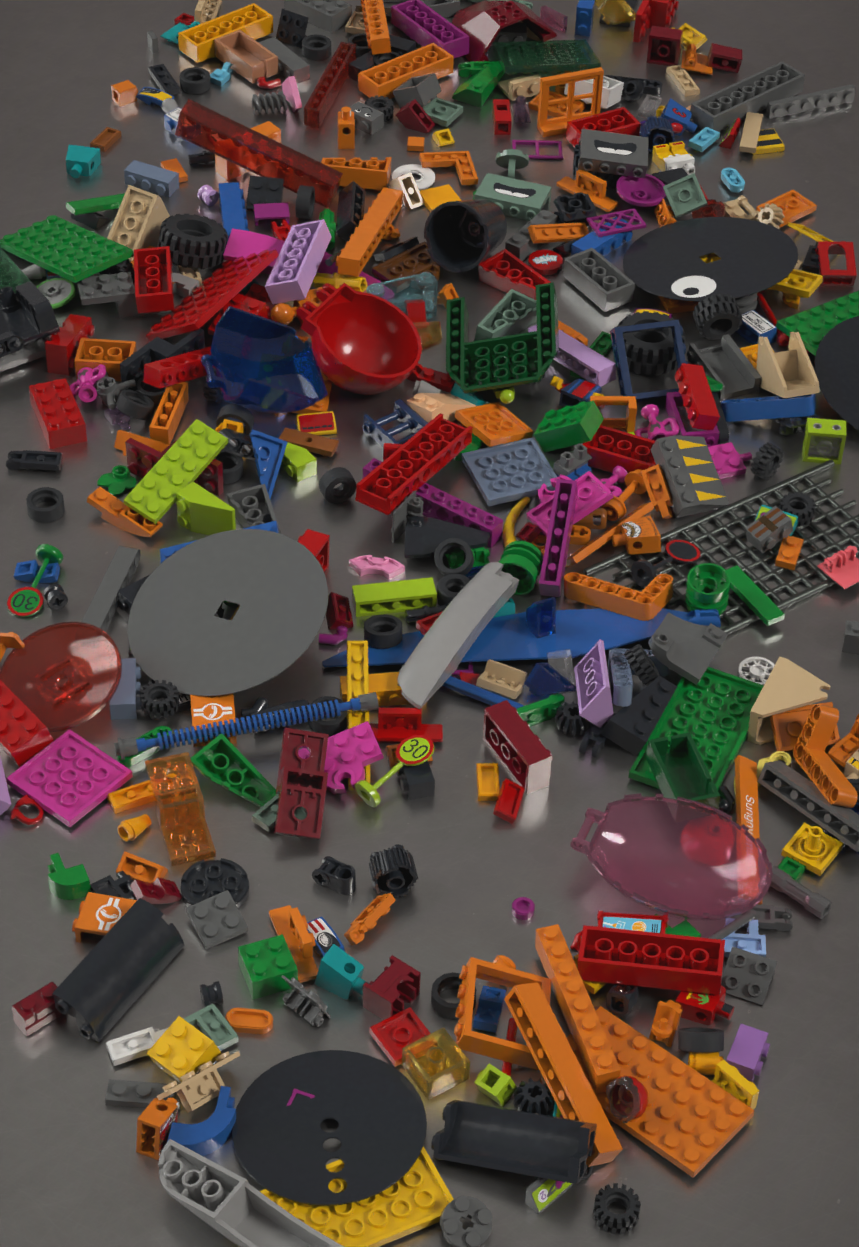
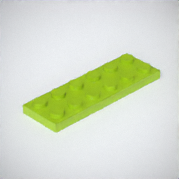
(175, 470)

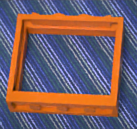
(483, 1043)

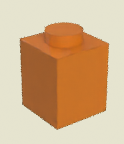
(124, 93)

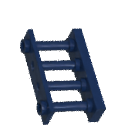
(402, 412)

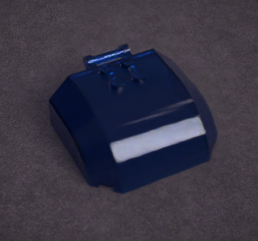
(262, 364)

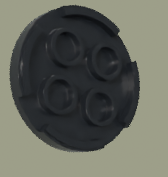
(214, 877)

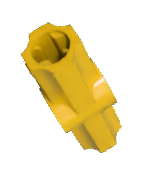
(336, 280)

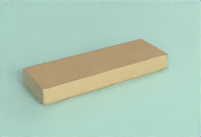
(683, 80)

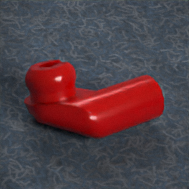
(269, 84)

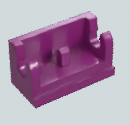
(271, 211)

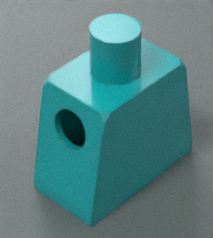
(82, 160)
(340, 973)

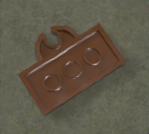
(409, 263)

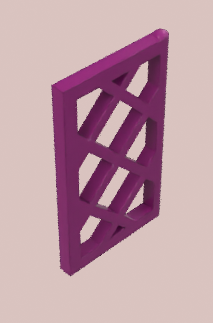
(612, 230)

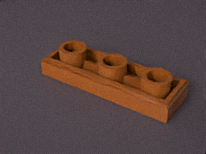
(311, 442)

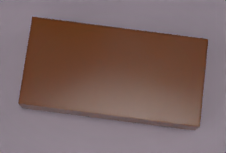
(106, 139)

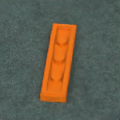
(557, 232)

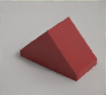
(415, 310)

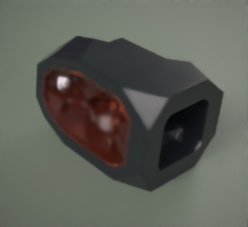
(622, 999)

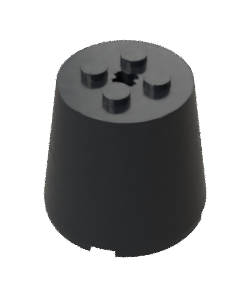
(464, 233)

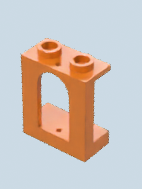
(627, 423)

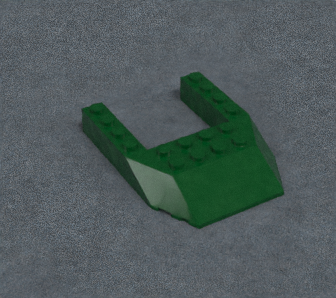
(503, 359)

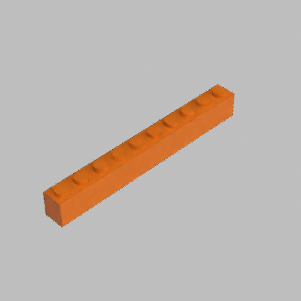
(369, 232)

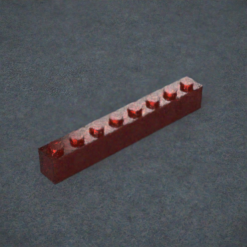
(329, 85)

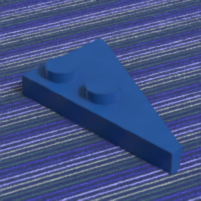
(268, 457)

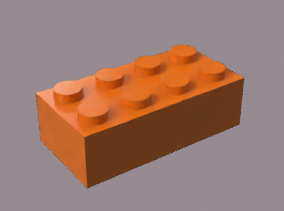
(230, 170)

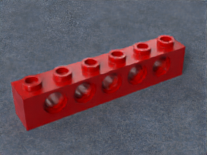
(176, 369)

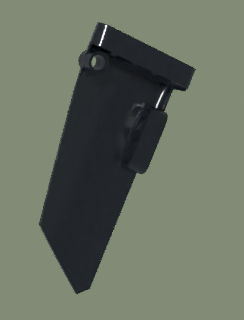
(24, 317)

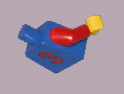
(678, 117)

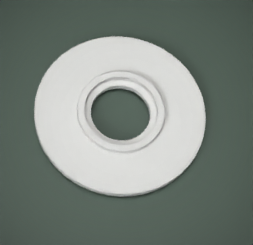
(427, 175)

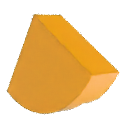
(791, 300)

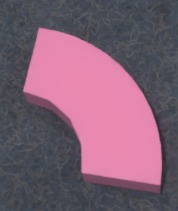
(372, 565)

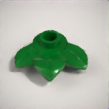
(117, 480)

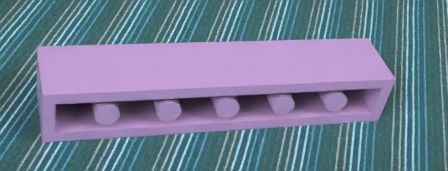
(583, 360)

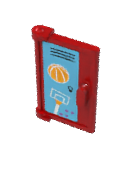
(635, 922)

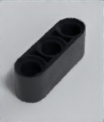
(238, 444)

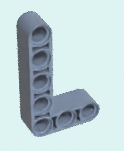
(621, 674)

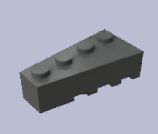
(252, 506)

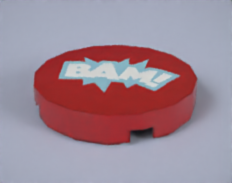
(545, 262)

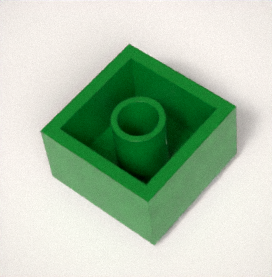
(265, 964)

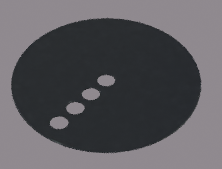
(377, 1119)

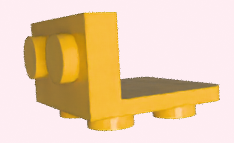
(734, 1083)

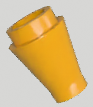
(133, 827)

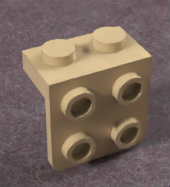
(520, 85)

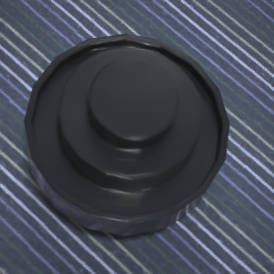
(632, 90)

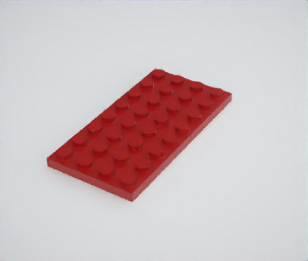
(212, 295)

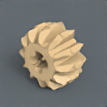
(770, 215)

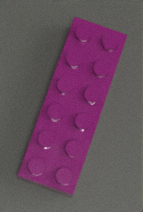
(429, 27)

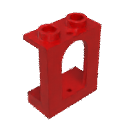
(836, 277)

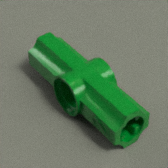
(328, 216)

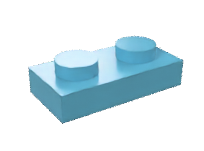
(703, 139)

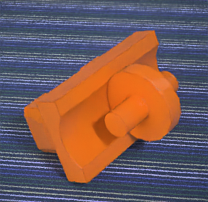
(666, 1022)

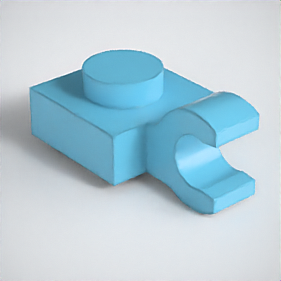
(220, 76)

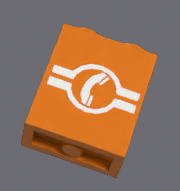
(212, 709)
(99, 914)

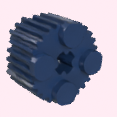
(658, 132)

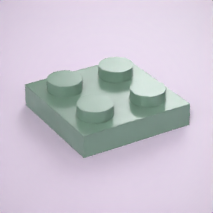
(443, 111)
(685, 195)

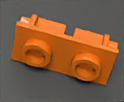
(664, 214)

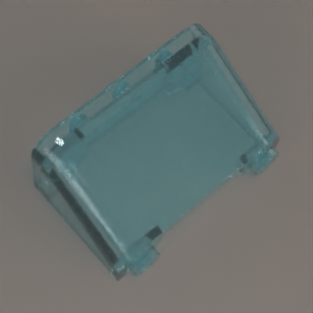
(412, 287)

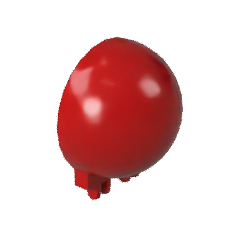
(360, 340)

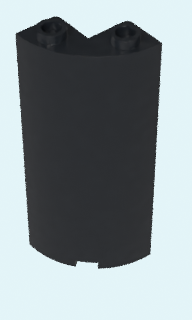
(118, 970)
(514, 1141)

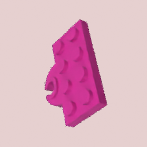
(590, 496)
(348, 755)

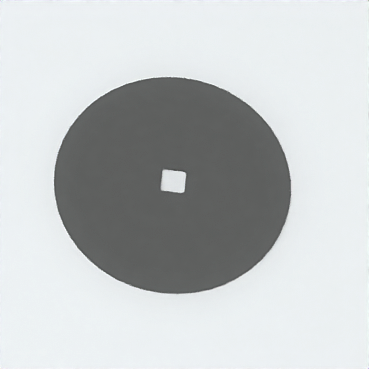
(278, 617)

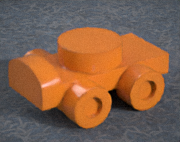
(391, 233)

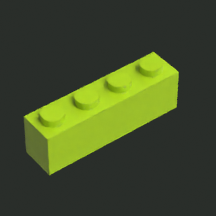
(393, 596)

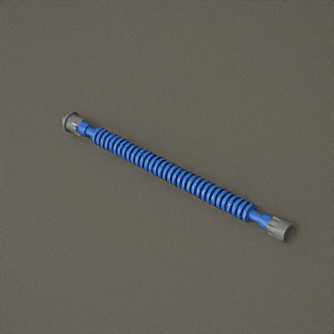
(132, 746)

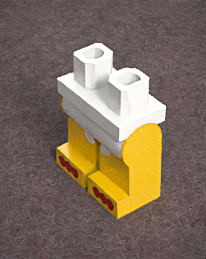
(673, 157)

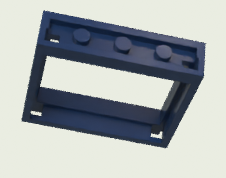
(621, 358)

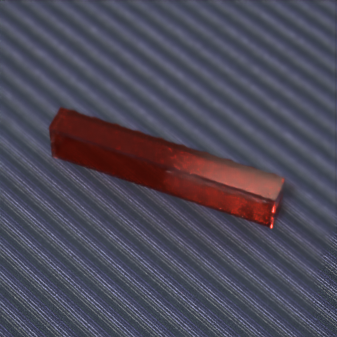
(256, 152)

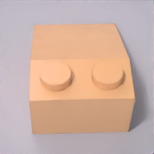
(431, 404)

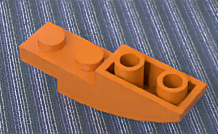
(120, 515)

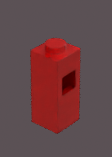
(501, 117)

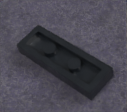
(164, 79)

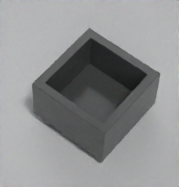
(421, 88)

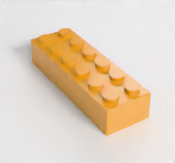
(199, 40)

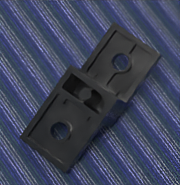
(157, 350)

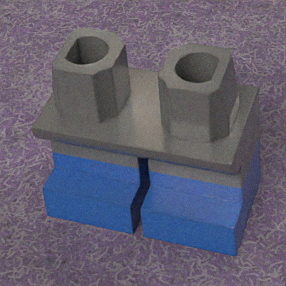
(574, 463)

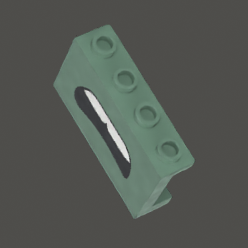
(514, 196)

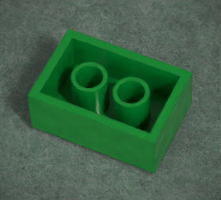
(568, 426)

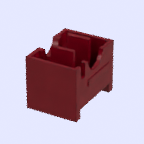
(392, 989)

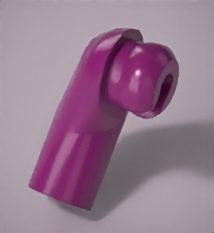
(336, 638)

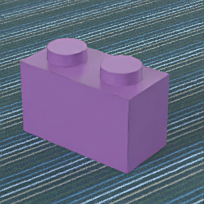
(748, 1050)

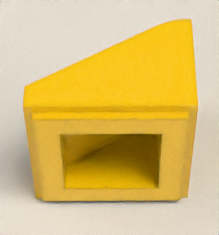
(443, 137)

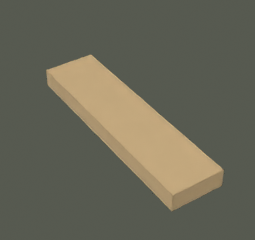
(751, 132)

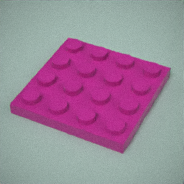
(69, 777)

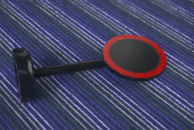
(678, 550)

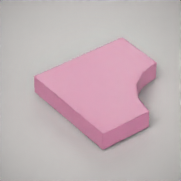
(291, 93)

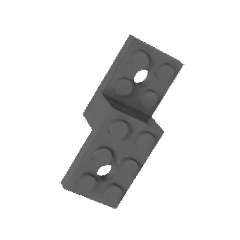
(112, 288)

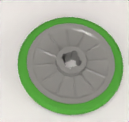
(58, 291)

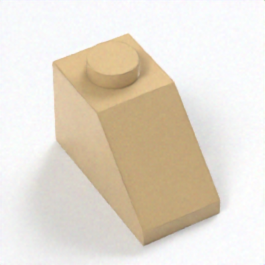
(411, 194)

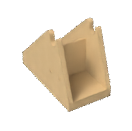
(138, 220)
(788, 371)
(784, 690)

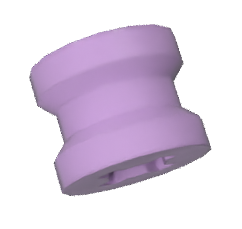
(208, 195)

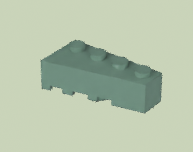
(508, 317)

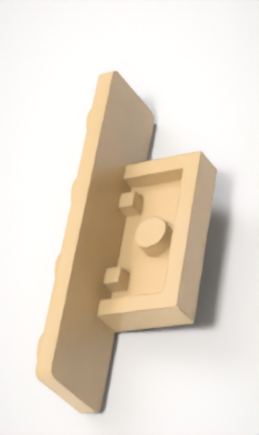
(199, 1087)

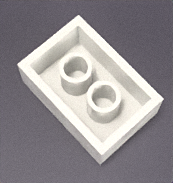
(611, 91)

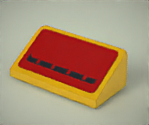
(317, 423)

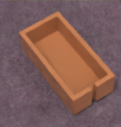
(247, 55)

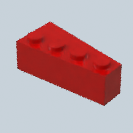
(509, 272)
(64, 345)

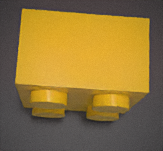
(182, 1050)

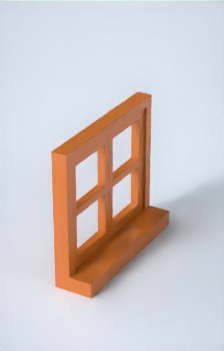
(558, 125)

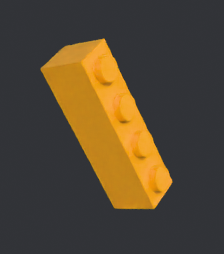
(384, 685)

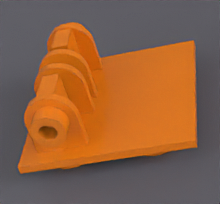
(695, 62)

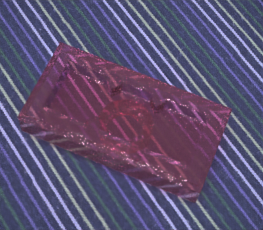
(553, 18)

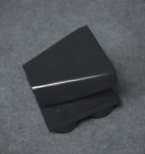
(574, 208)

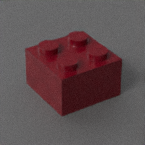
(664, 46)

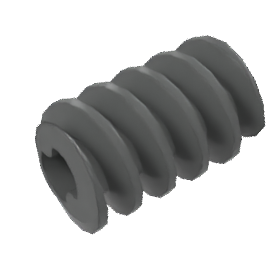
(269, 102)

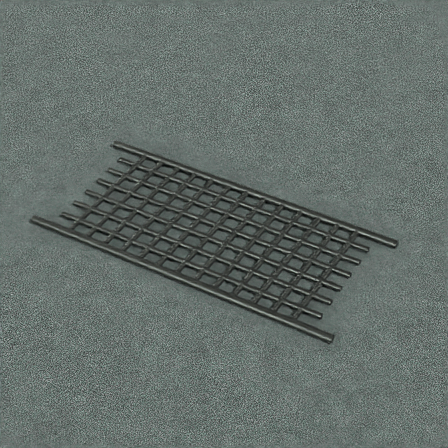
(713, 516)

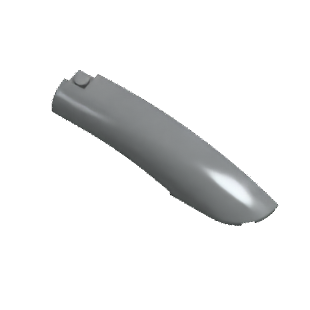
(454, 633)
(231, 1203)

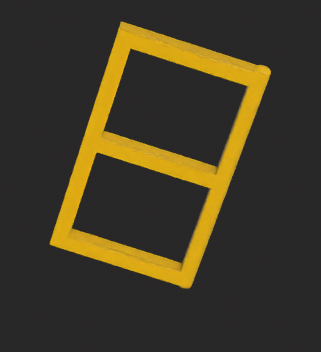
(809, 232)

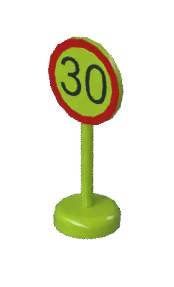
(410, 752)

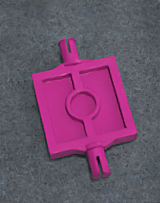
(728, 460)

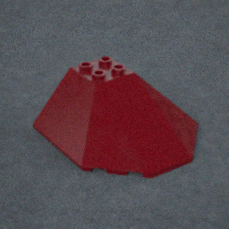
(487, 18)

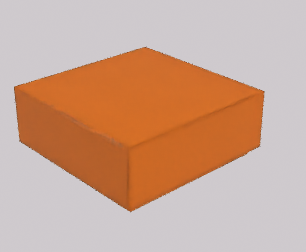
(415, 144)

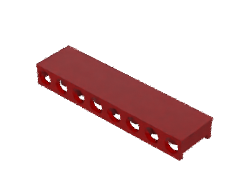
(412, 464)

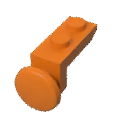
(847, 746)

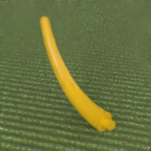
(509, 526)

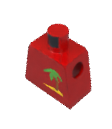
(704, 1007)

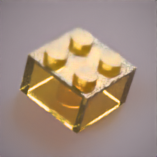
(435, 1063)

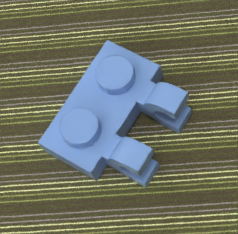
(749, 942)

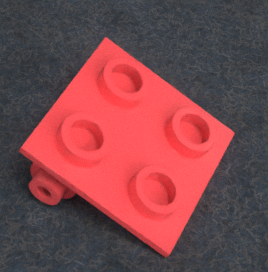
(842, 567)

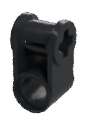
(337, 876)

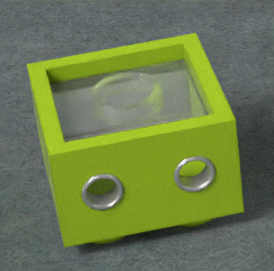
(824, 440)

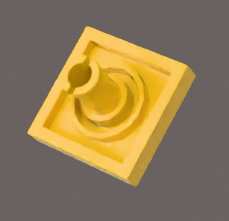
(812, 848)

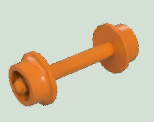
(635, 484)

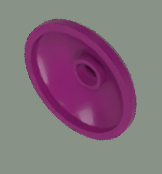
(641, 191)

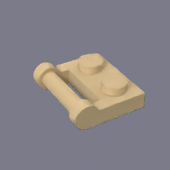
(734, 209)

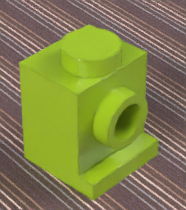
(495, 1084)

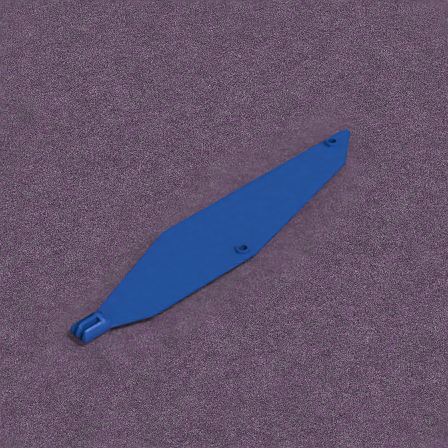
(511, 639)

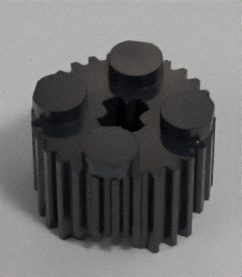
(392, 871)

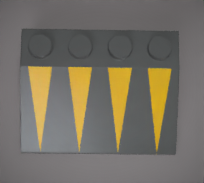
(689, 474)

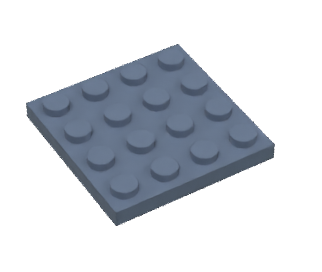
(509, 471)

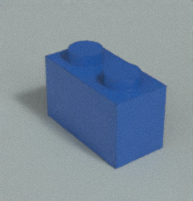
(584, 17)

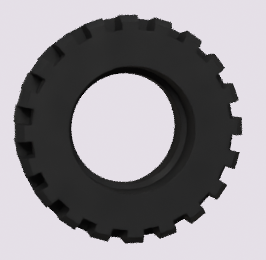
(193, 241)
(649, 350)

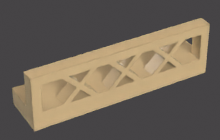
(203, 9)

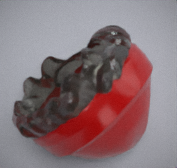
(627, 1098)

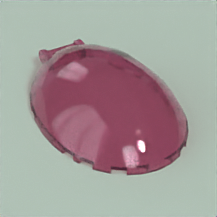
(676, 857)

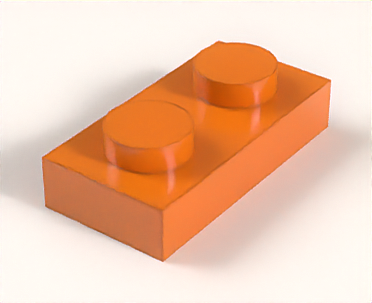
(789, 552)

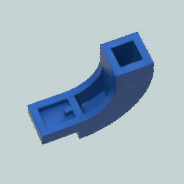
(213, 1132)

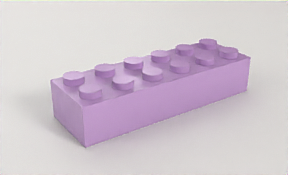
(298, 262)

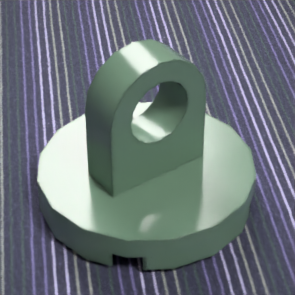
(511, 160)

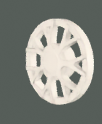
(756, 671)

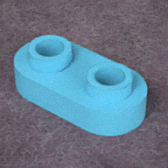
(732, 179)

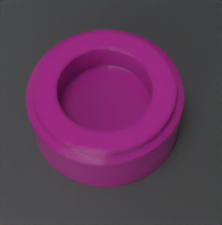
(523, 908)

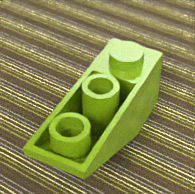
(299, 462)

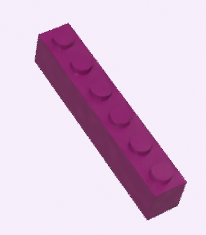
(558, 538)

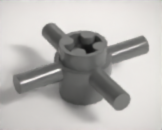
(109, 390)

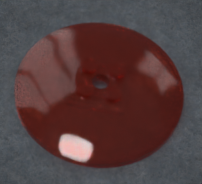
(68, 652)

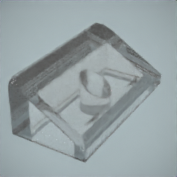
(563, 664)

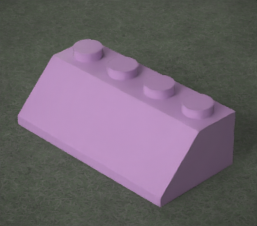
(594, 686)

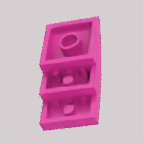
(247, 242)

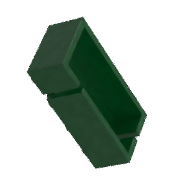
(682, 770)

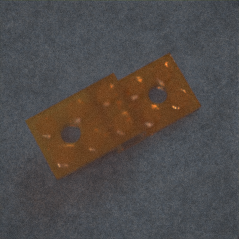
(180, 809)

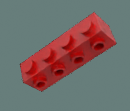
(697, 396)

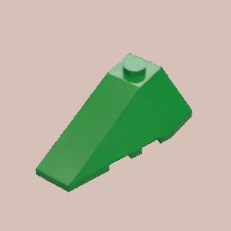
(479, 87)
(229, 768)

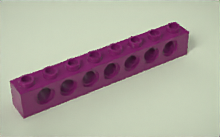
(451, 509)

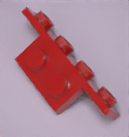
(400, 723)

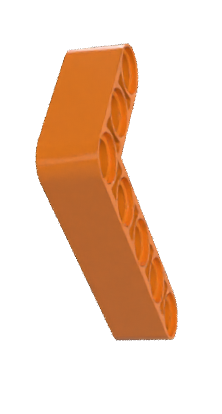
(620, 599)
(815, 762)

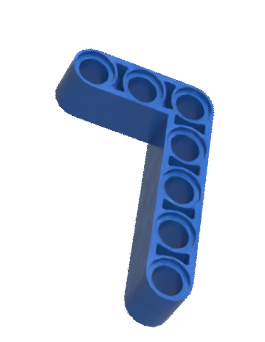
(768, 407)

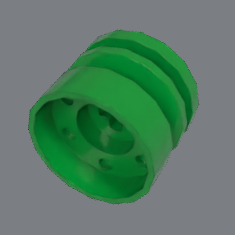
(524, 563)
(707, 588)

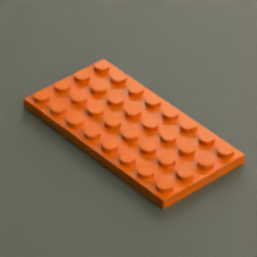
(685, 1112)

